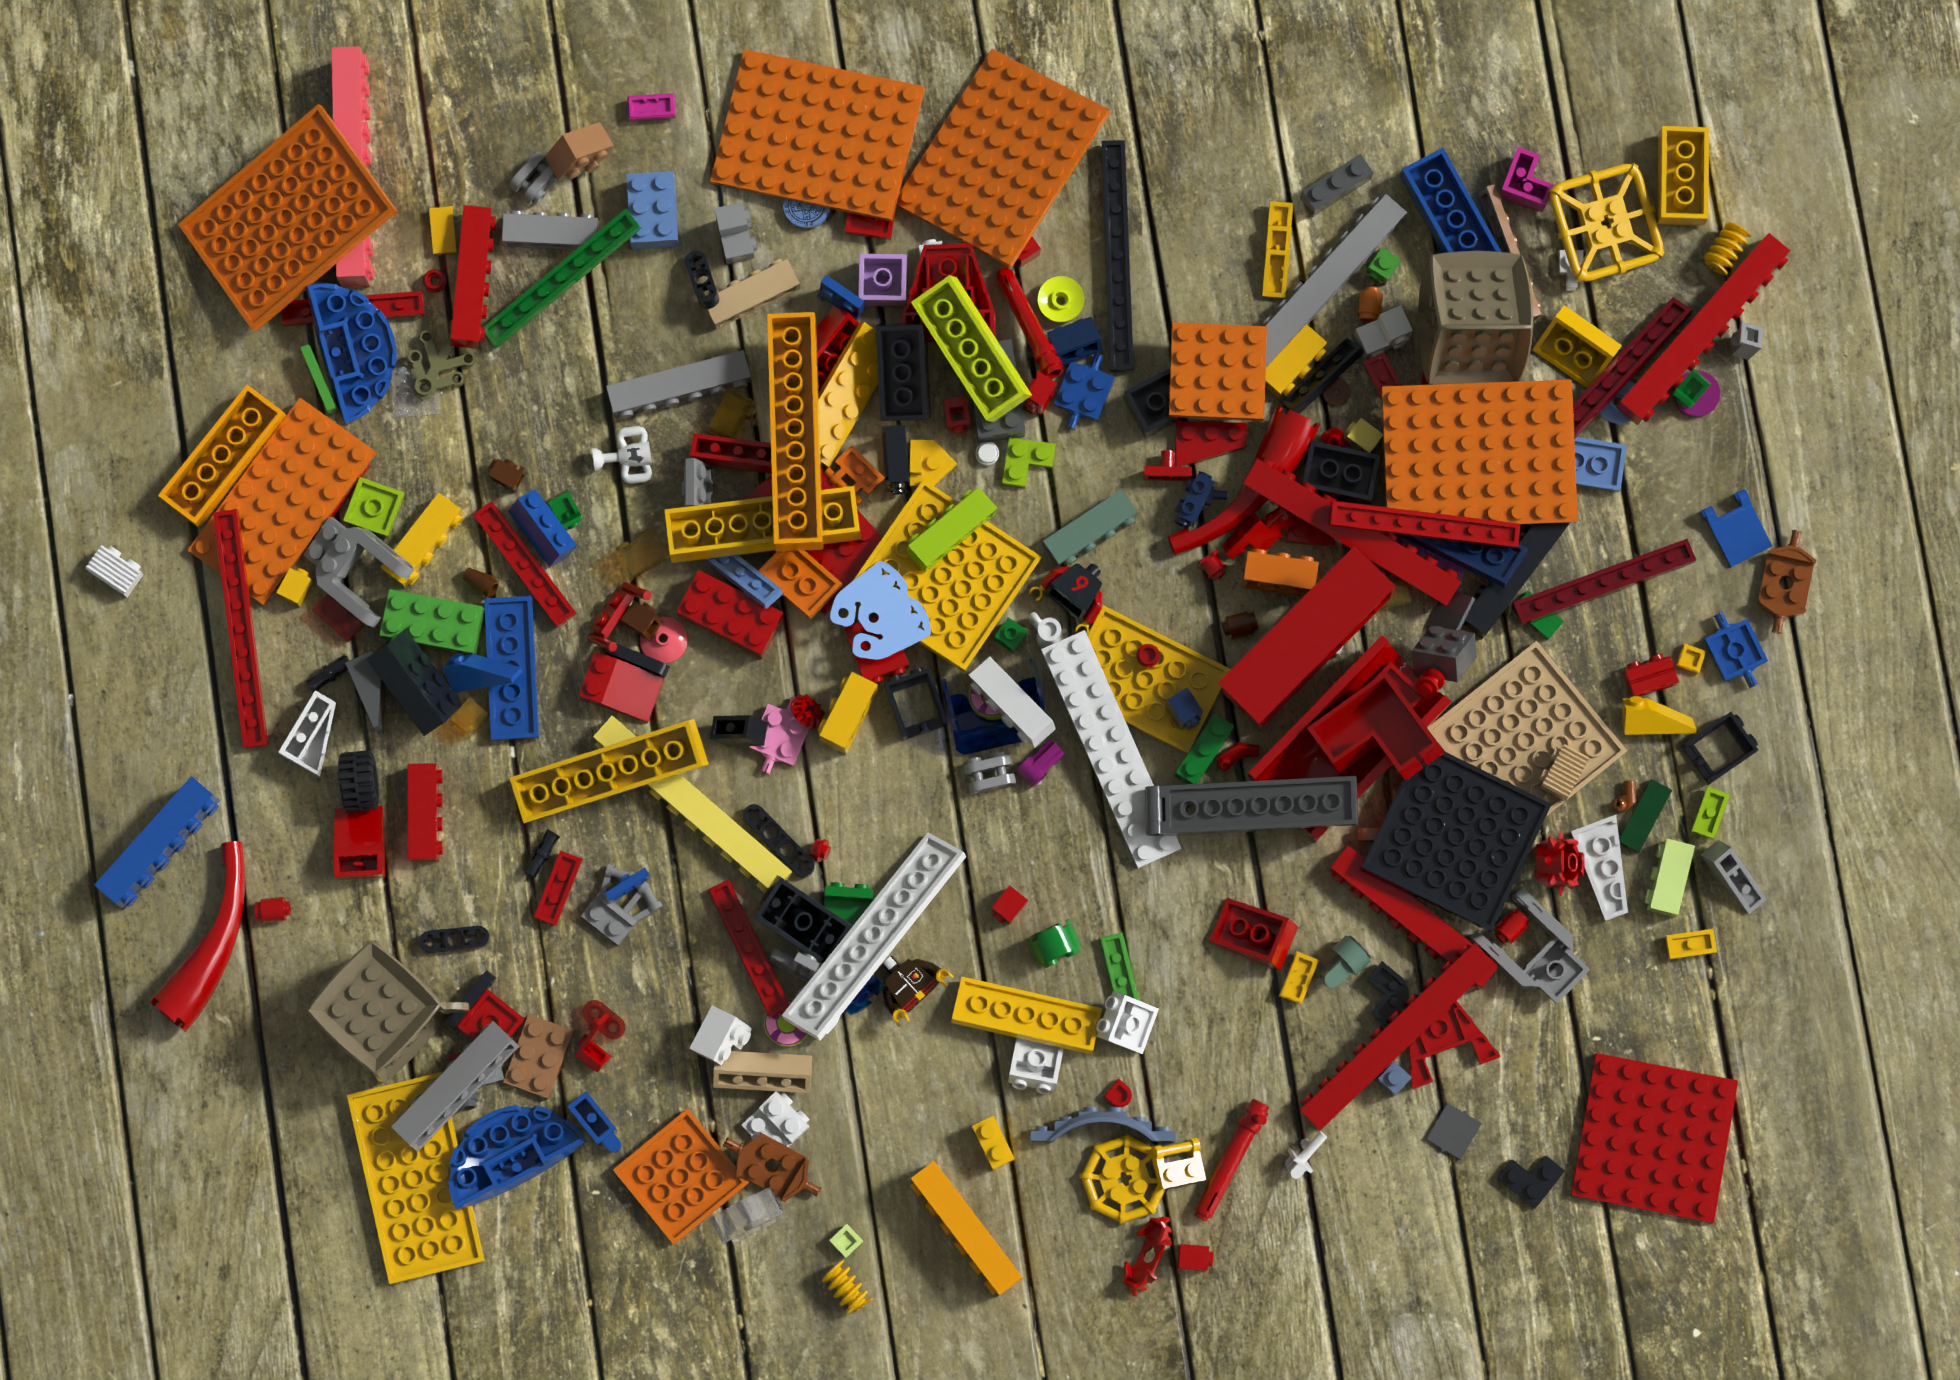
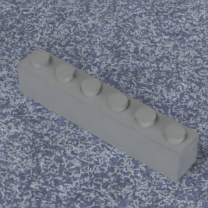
(679, 384)
(454, 1086)

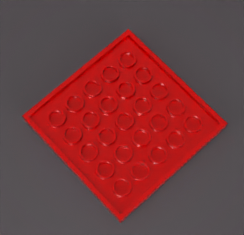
(1654, 1138)

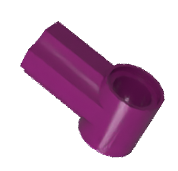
(1036, 767)

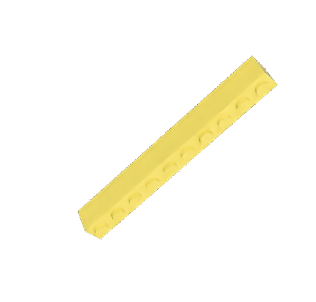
(706, 817)

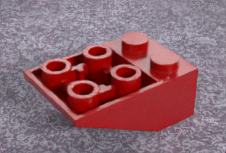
(359, 844)

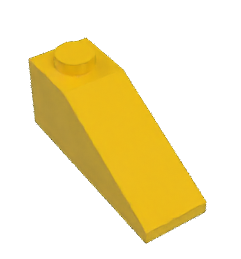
(1649, 717)

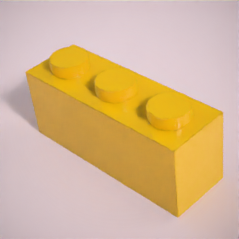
(1294, 361)

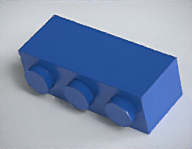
(542, 528)

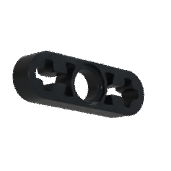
(709, 284)
(639, 660)
(437, 946)
(471, 997)

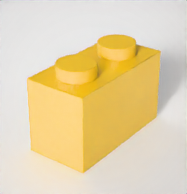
(993, 1143)

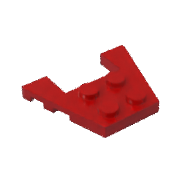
(1448, 1031)

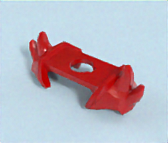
(1142, 1272)

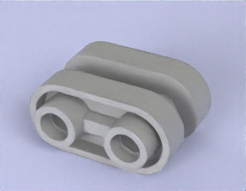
(536, 191)
(997, 762)

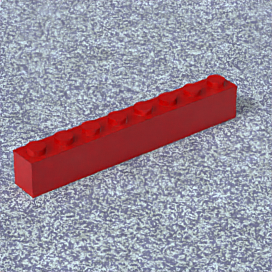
(1402, 911)

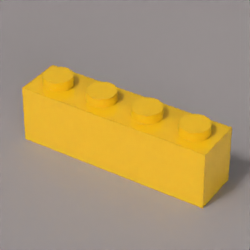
(425, 536)

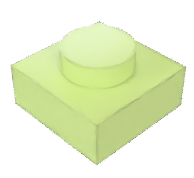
(846, 1240)

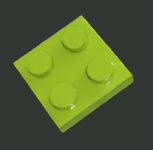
(374, 507)

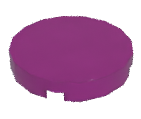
(1706, 402)

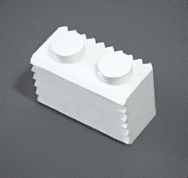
(114, 570)

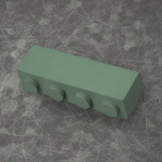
(1090, 528)

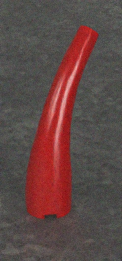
(1284, 444)
(195, 980)

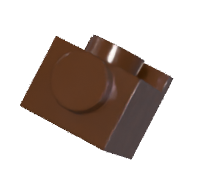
(506, 473)

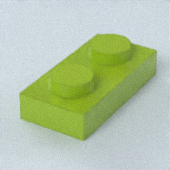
(1710, 813)

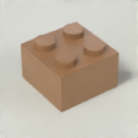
(579, 151)

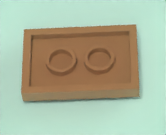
(539, 1056)

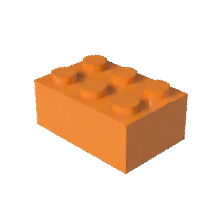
(1279, 573)

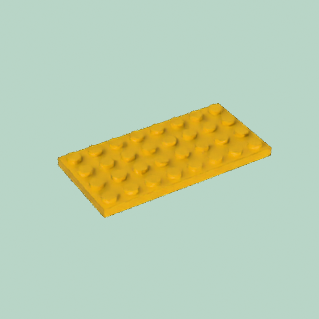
(410, 1188)

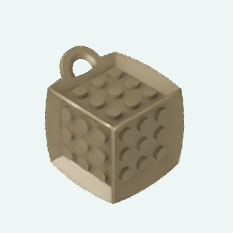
(1475, 317)
(379, 1011)

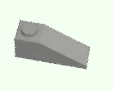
(1733, 875)

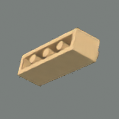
(753, 293)
(764, 1072)

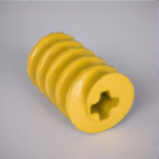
(1725, 246)
(846, 1288)

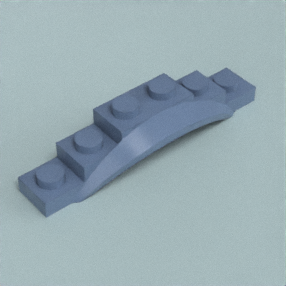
(1091, 1115)

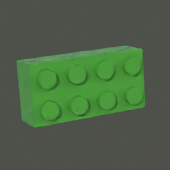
(433, 622)

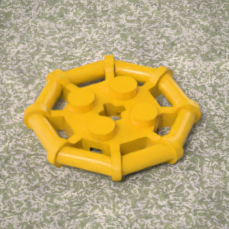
(1118, 1191)

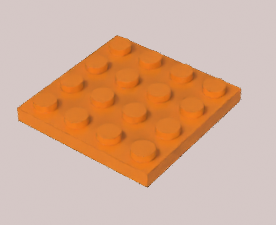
(1217, 371)
(680, 1176)

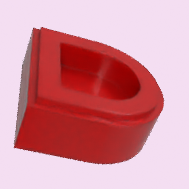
(1119, 1094)

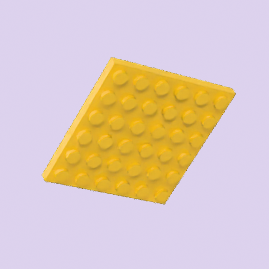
(966, 588)

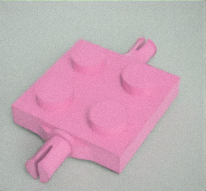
(782, 738)

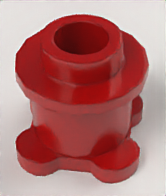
(1213, 566)

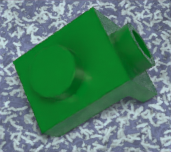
(1691, 389)
(565, 509)

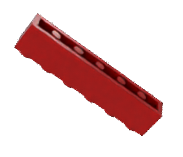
(471, 275)

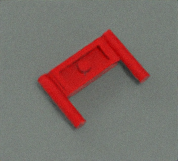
(612, 612)

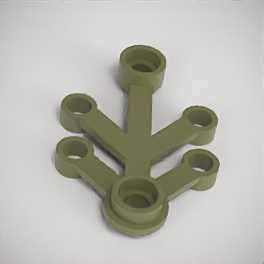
(438, 364)

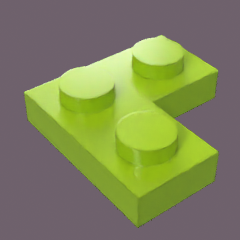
(1022, 454)

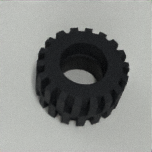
(358, 781)

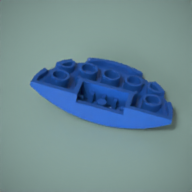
(354, 347)
(508, 1151)

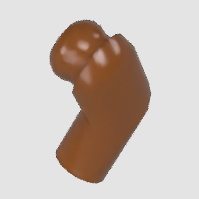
(1628, 799)

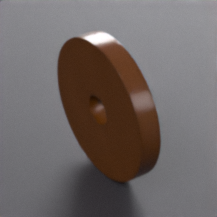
(1339, 399)

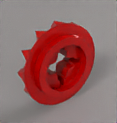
(808, 719)

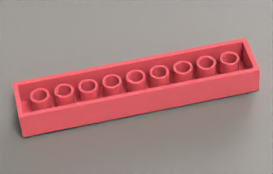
(351, 118)

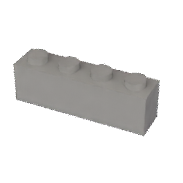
(547, 231)

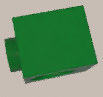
(1010, 635)

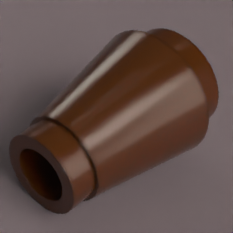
(481, 582)

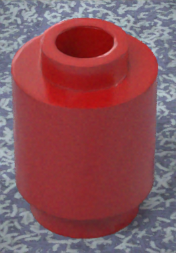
(272, 909)
(1511, 927)

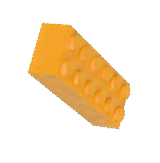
(222, 456)
(966, 1228)

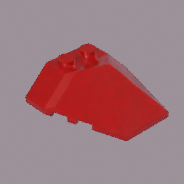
(936, 264)

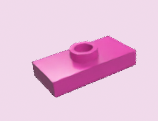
(651, 107)

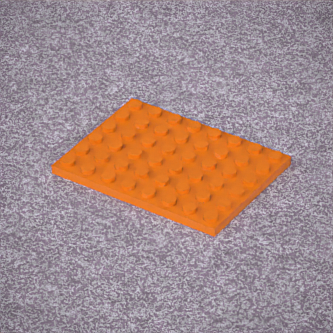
(817, 135)
(1001, 157)
(287, 217)
(1482, 450)

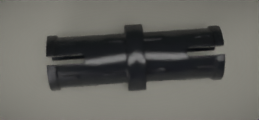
(327, 673)
(541, 853)

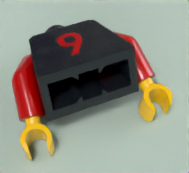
(1075, 591)

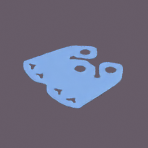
(893, 607)

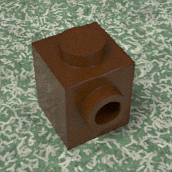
(642, 619)

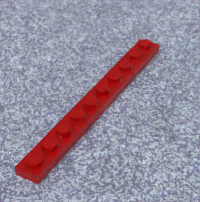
(240, 628)

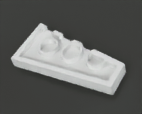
(1604, 865)

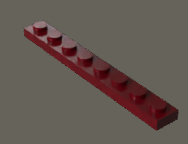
(1628, 363)
(1604, 582)

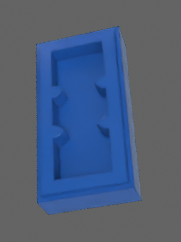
(626, 884)

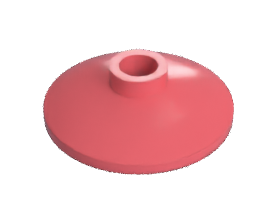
(672, 648)

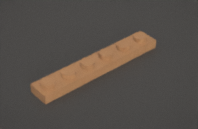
(1501, 231)

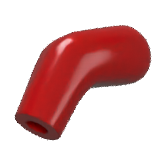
(1236, 752)

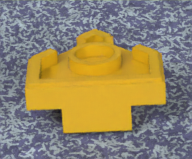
(928, 462)

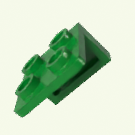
(847, 901)

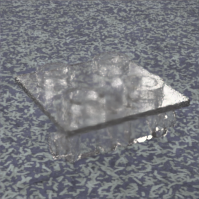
(404, 400)

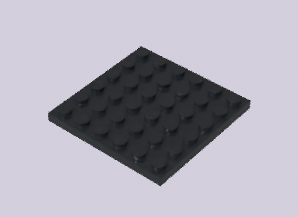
(1457, 838)

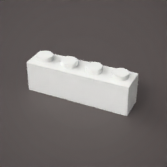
(1012, 702)

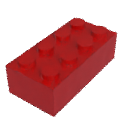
(729, 614)

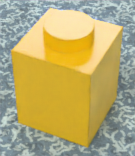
(295, 586)

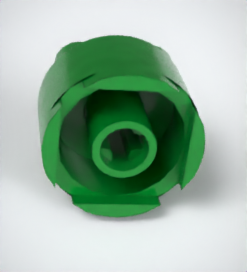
(1053, 943)

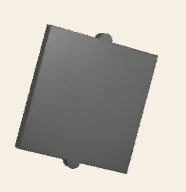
(1453, 614)
(1453, 1131)

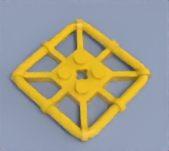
(1619, 228)

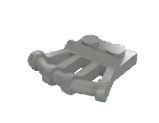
(610, 917)

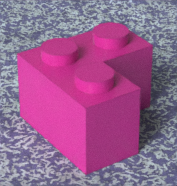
(1522, 186)

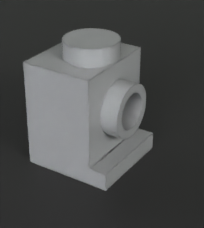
(1742, 340)

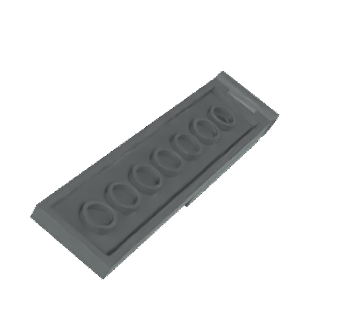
(1251, 806)

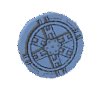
(805, 215)

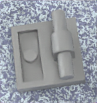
(697, 483)

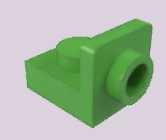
(1383, 266)

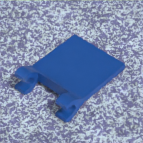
(1738, 531)

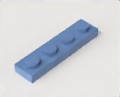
(746, 579)

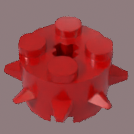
(1558, 863)

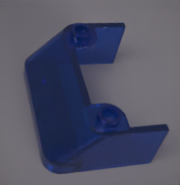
(979, 734)

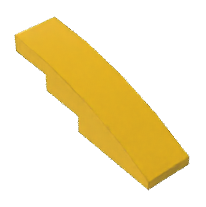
(1277, 249)

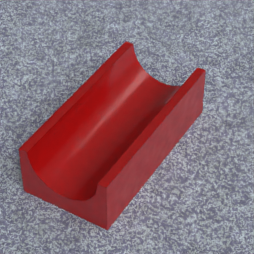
(1307, 637)
(1301, 757)

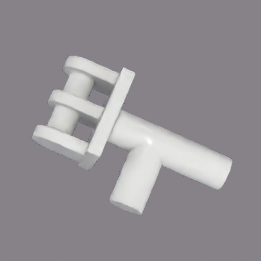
(1297, 1163)

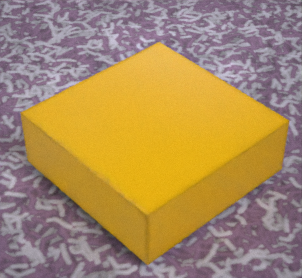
(1690, 658)

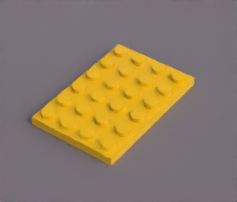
(1144, 691)

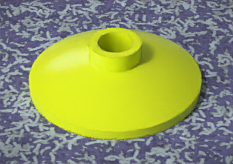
(1063, 288)

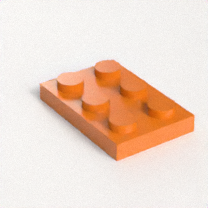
(802, 580)

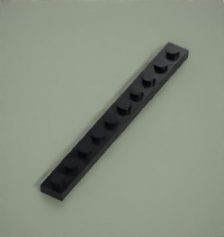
(1117, 255)

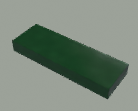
(1644, 815)

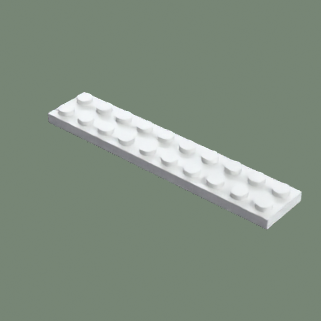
(1106, 743)
(873, 936)

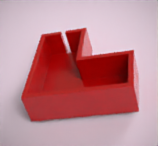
(1373, 718)

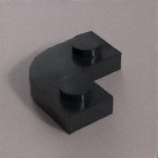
(1393, 988)

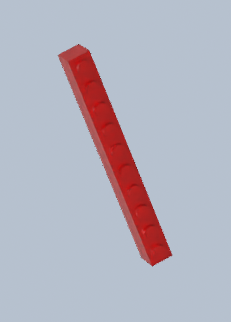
(1703, 328)
(1375, 545)
(1397, 1036)

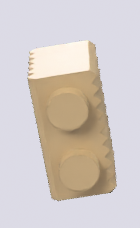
(1563, 772)

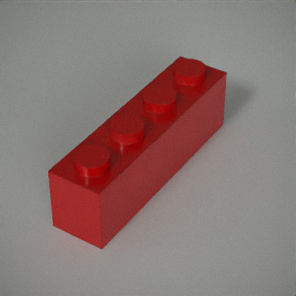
(732, 453)
(423, 812)

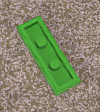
(319, 379)
(1118, 965)

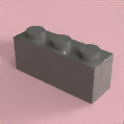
(1336, 185)

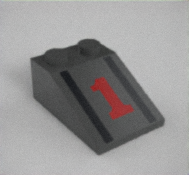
(370, 689)

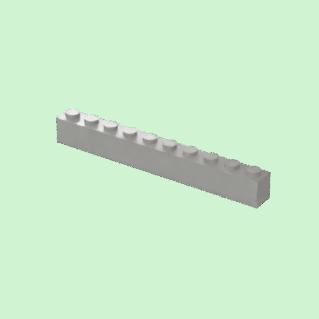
(1332, 274)

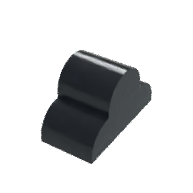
(800, 919)

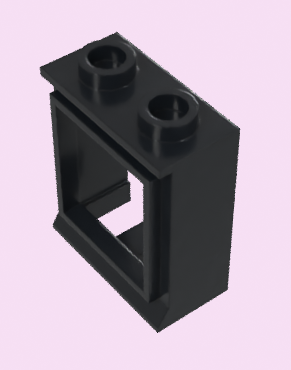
(895, 459)
(917, 677)
(1735, 727)

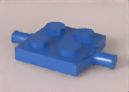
(1084, 391)
(1735, 650)

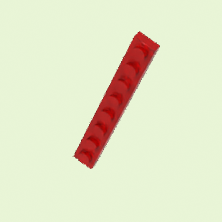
(1424, 524)

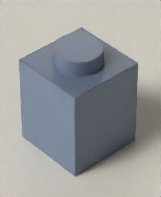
(1393, 1078)

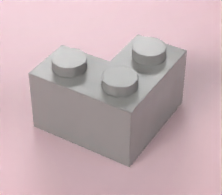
(733, 229)

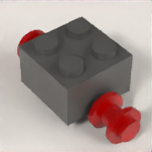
(1440, 657)

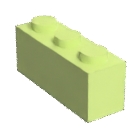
(1669, 877)

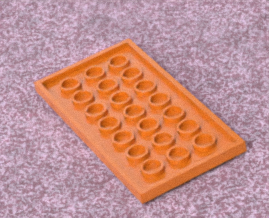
(288, 495)

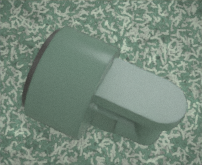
(1347, 959)

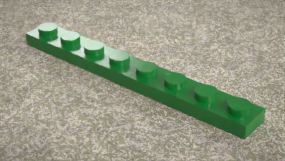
(561, 278)

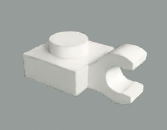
(1564, 269)

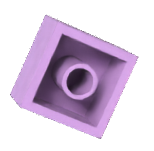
(883, 279)

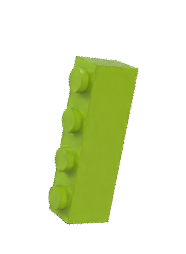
(951, 529)

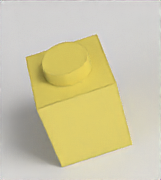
(1363, 436)

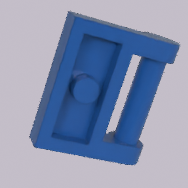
(841, 297)

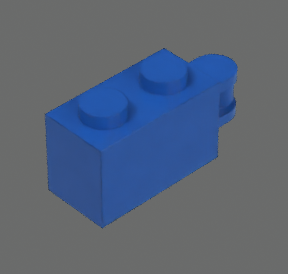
(595, 1122)

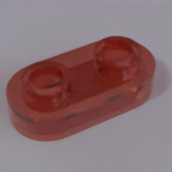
(614, 1018)

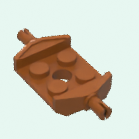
(1798, 568)
(786, 1179)

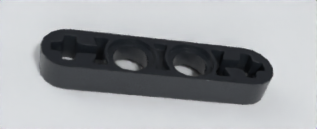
(781, 838)

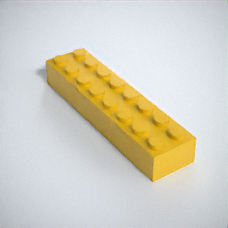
(748, 526)
(609, 771)

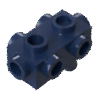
(1199, 494)

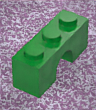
(1204, 750)

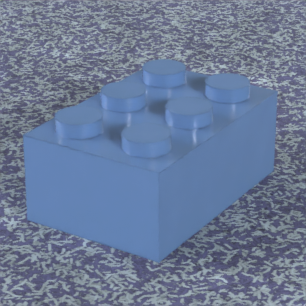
(654, 208)

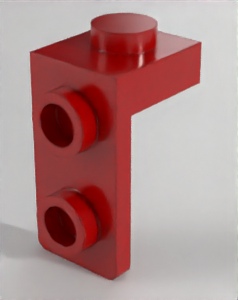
(589, 1052)

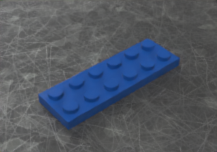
(512, 641)

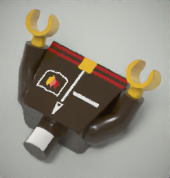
(909, 984)

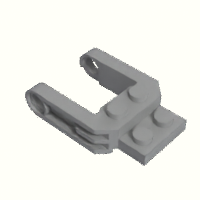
(335, 553)
(1554, 968)

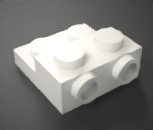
(1126, 1022)
(1035, 1066)
(778, 1120)

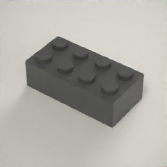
(1009, 424)

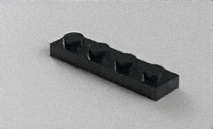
(1322, 376)

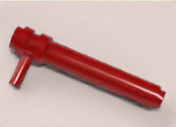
(1043, 351)
(1248, 1126)

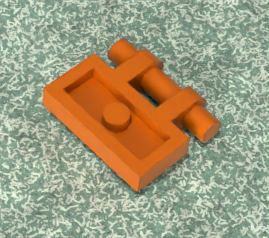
(858, 469)

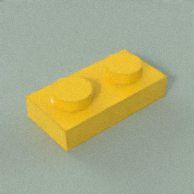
(1691, 944)

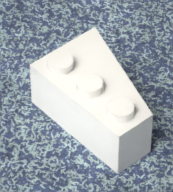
(310, 735)

